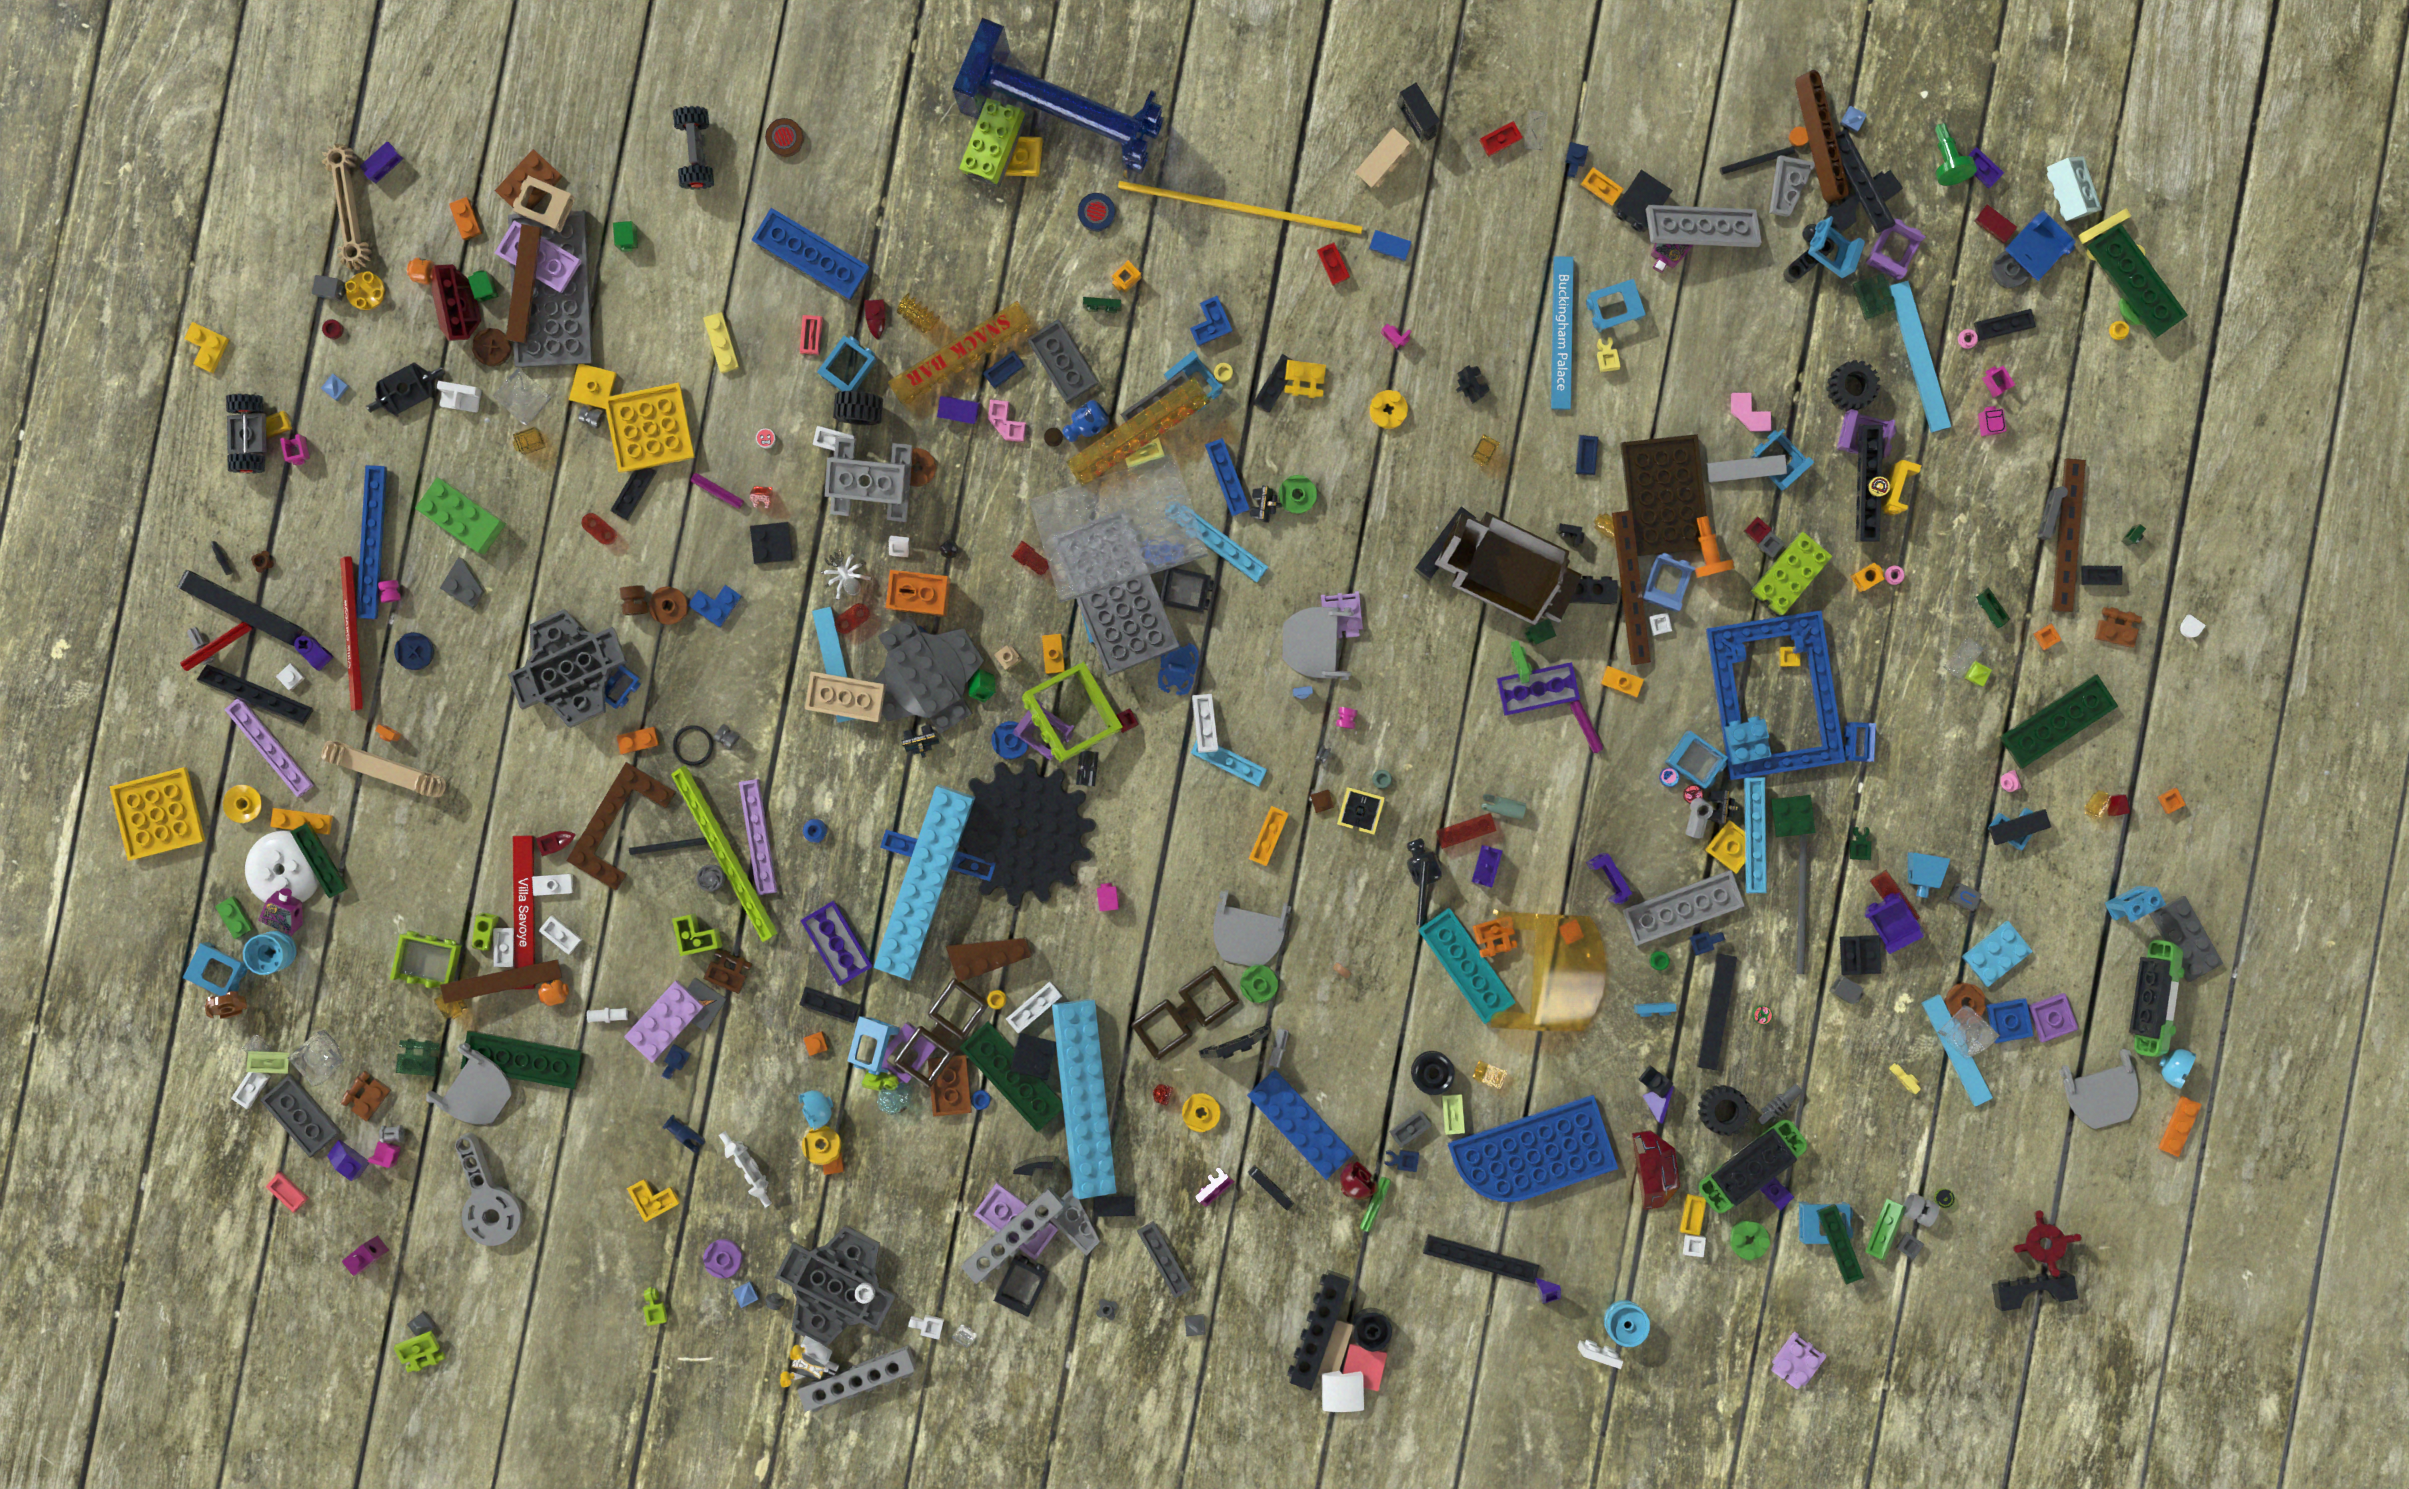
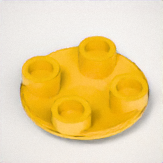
(365, 290)

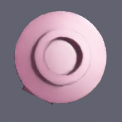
(2010, 781)

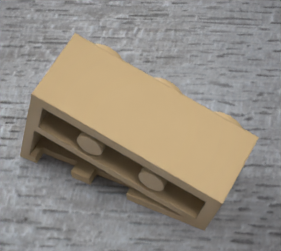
(1385, 158)

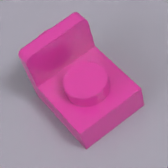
(1391, 333)

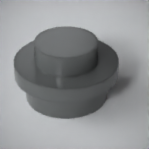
(774, 1301)

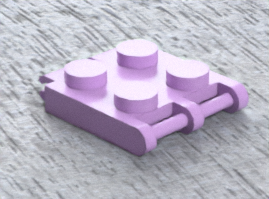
(1349, 624)
(1797, 1361)

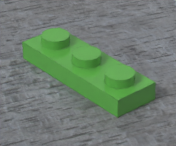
(1885, 1229)

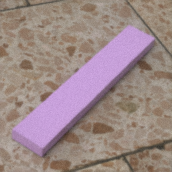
(269, 747)
(758, 837)

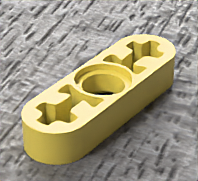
(2104, 226)

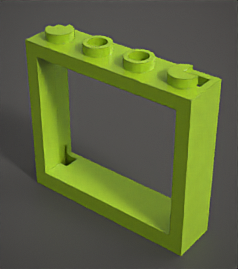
(1095, 695)

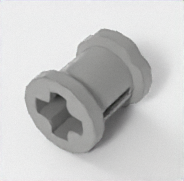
(397, 1136)

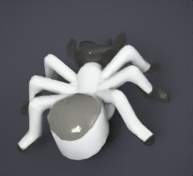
(846, 577)

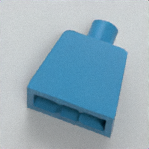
(1926, 872)

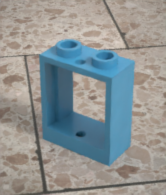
(861, 375)

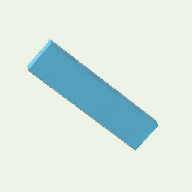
(1233, 763)

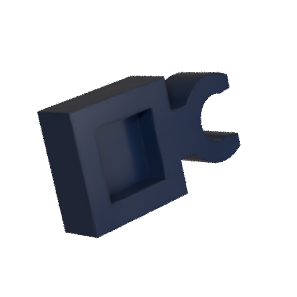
(1405, 1160)

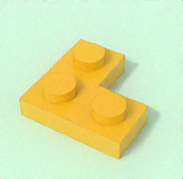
(211, 346)
(650, 1204)

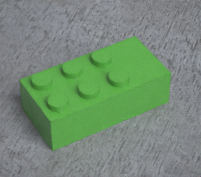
(460, 516)

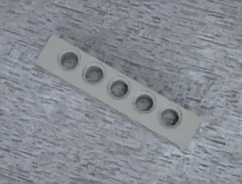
(1047, 1199)
(902, 1357)

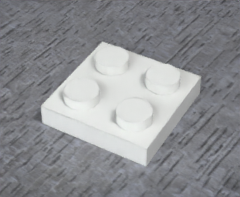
(1604, 1355)

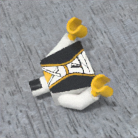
(810, 1361)

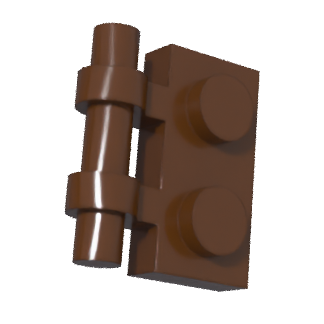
(724, 976)

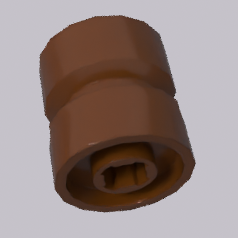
(631, 594)

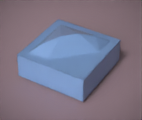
(1853, 119)
(335, 387)
(1302, 692)
(745, 1294)

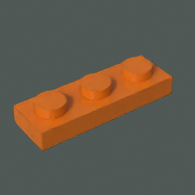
(2179, 1126)

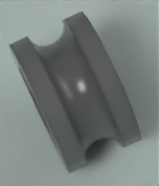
(1323, 754)

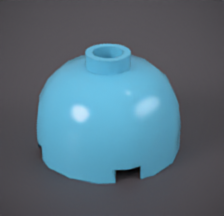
(2177, 1066)
(816, 1108)

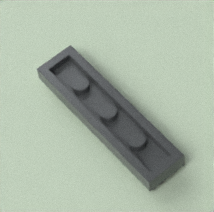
(1156, 395)
(1164, 1259)

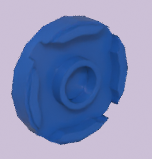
(1006, 743)

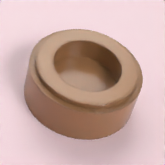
(1342, 970)

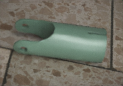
(1504, 806)

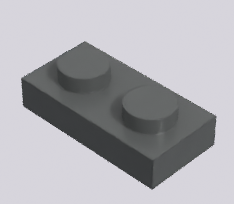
(1410, 1128)

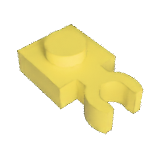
(1607, 358)
(1908, 1081)

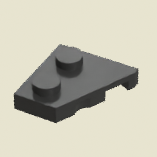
(462, 584)

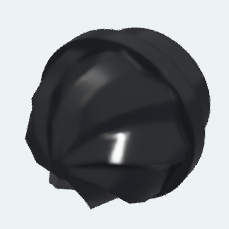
(1809, 232)
(949, 549)

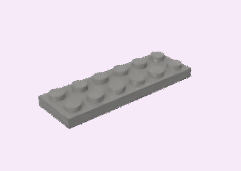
(1703, 226)
(1683, 907)

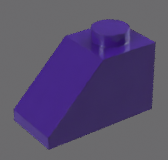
(347, 1161)

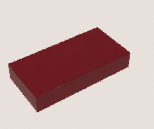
(1995, 223)

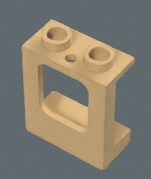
(558, 207)

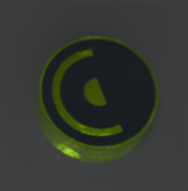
(1944, 1197)

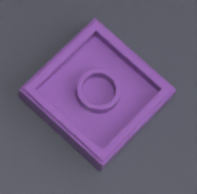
(2052, 1017)

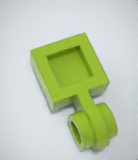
(876, 1082)
(654, 1312)

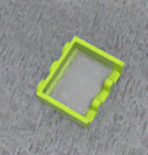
(425, 960)

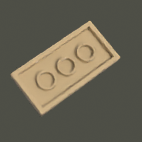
(845, 696)

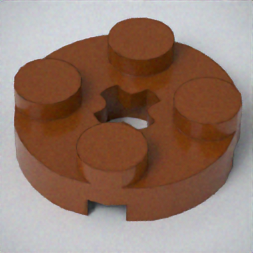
(928, 466)
(658, 601)
(1964, 990)
(226, 1005)

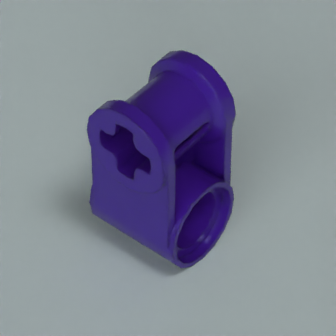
(315, 654)

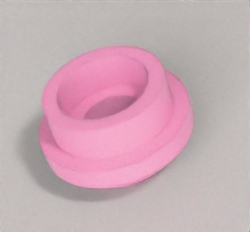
(1973, 338)
(1899, 572)

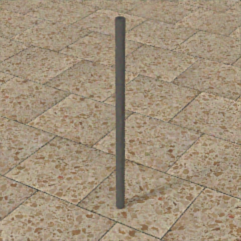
(1802, 904)

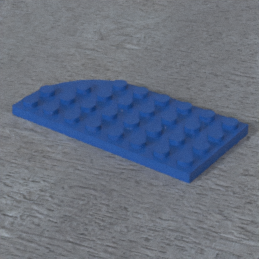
(1536, 1152)

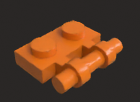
(1490, 931)

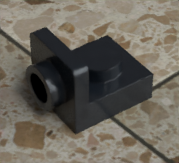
(1568, 531)
(1655, 1081)

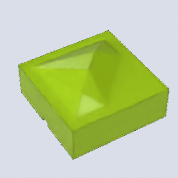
(1978, 674)

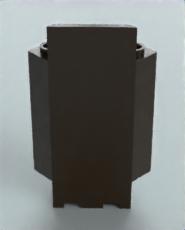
(1509, 567)

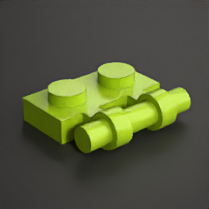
(418, 1347)

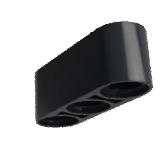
(1802, 266)

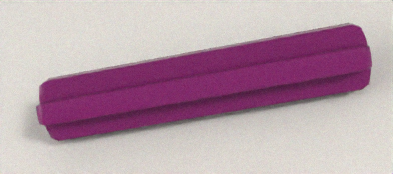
(717, 490)
(1586, 726)

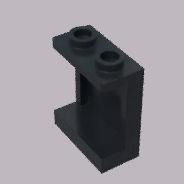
(1642, 192)

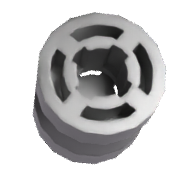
(591, 416)
(726, 736)

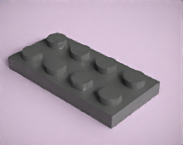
(2181, 926)

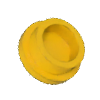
(2119, 330)
(996, 999)

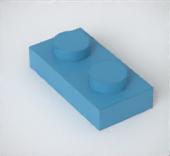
(1663, 1009)

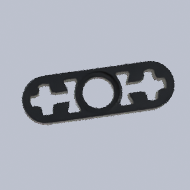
(1268, 1185)

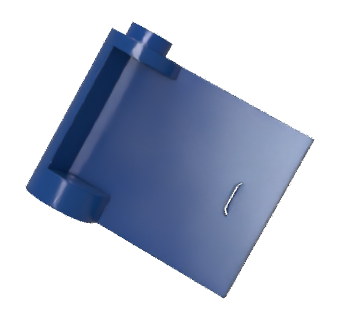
(2040, 245)

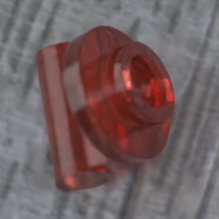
(1162, 1094)

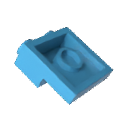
(1747, 740)

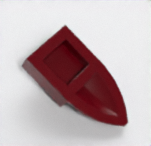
(875, 316)
(554, 842)

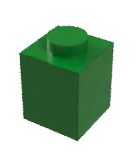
(625, 236)
(483, 286)

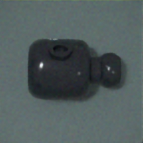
(1418, 852)

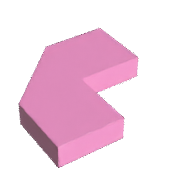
(1742, 409)
(998, 417)

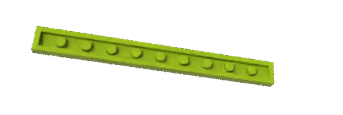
(724, 853)

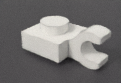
(930, 1326)

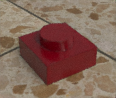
(1757, 530)
(1127, 720)

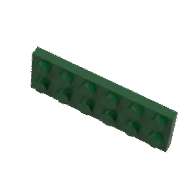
(2137, 280)
(2058, 721)
(528, 1059)
(1026, 1093)

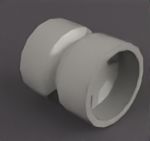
(1920, 1209)

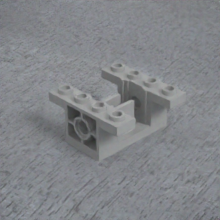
(887, 480)

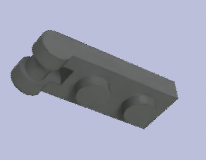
(2051, 512)

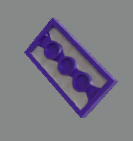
(1545, 688)
(836, 943)

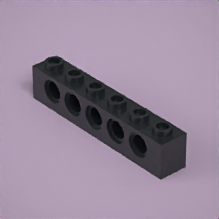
(1868, 467)
(1608, 591)
(1307, 1377)

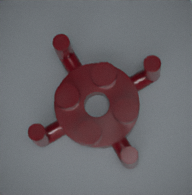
(2058, 1240)

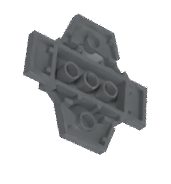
(567, 668)
(927, 674)
(827, 1282)

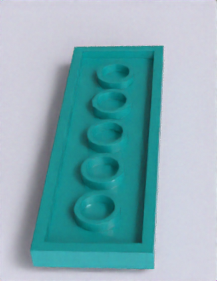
(1465, 965)

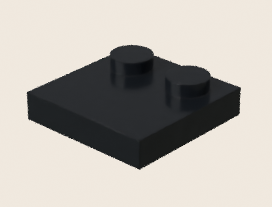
(771, 543)
(1033, 1056)

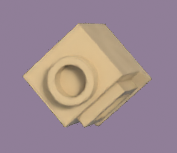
(1008, 657)

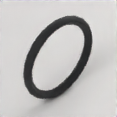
(675, 745)

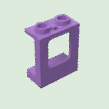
(1887, 265)
(1850, 427)
(1026, 727)
(922, 1047)

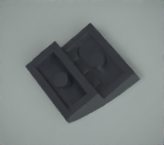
(1860, 955)
(1028, 1166)

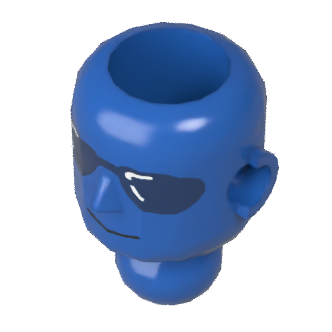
(1087, 421)

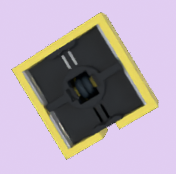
(1360, 810)

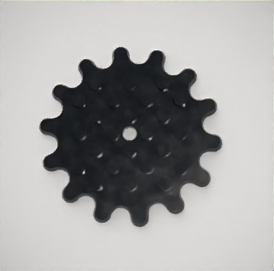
(1051, 836)

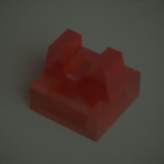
(761, 494)

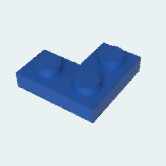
(1216, 324)
(718, 609)

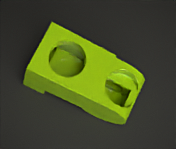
(483, 931)

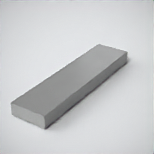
(1746, 468)

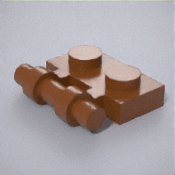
(2116, 633)
(370, 1100)

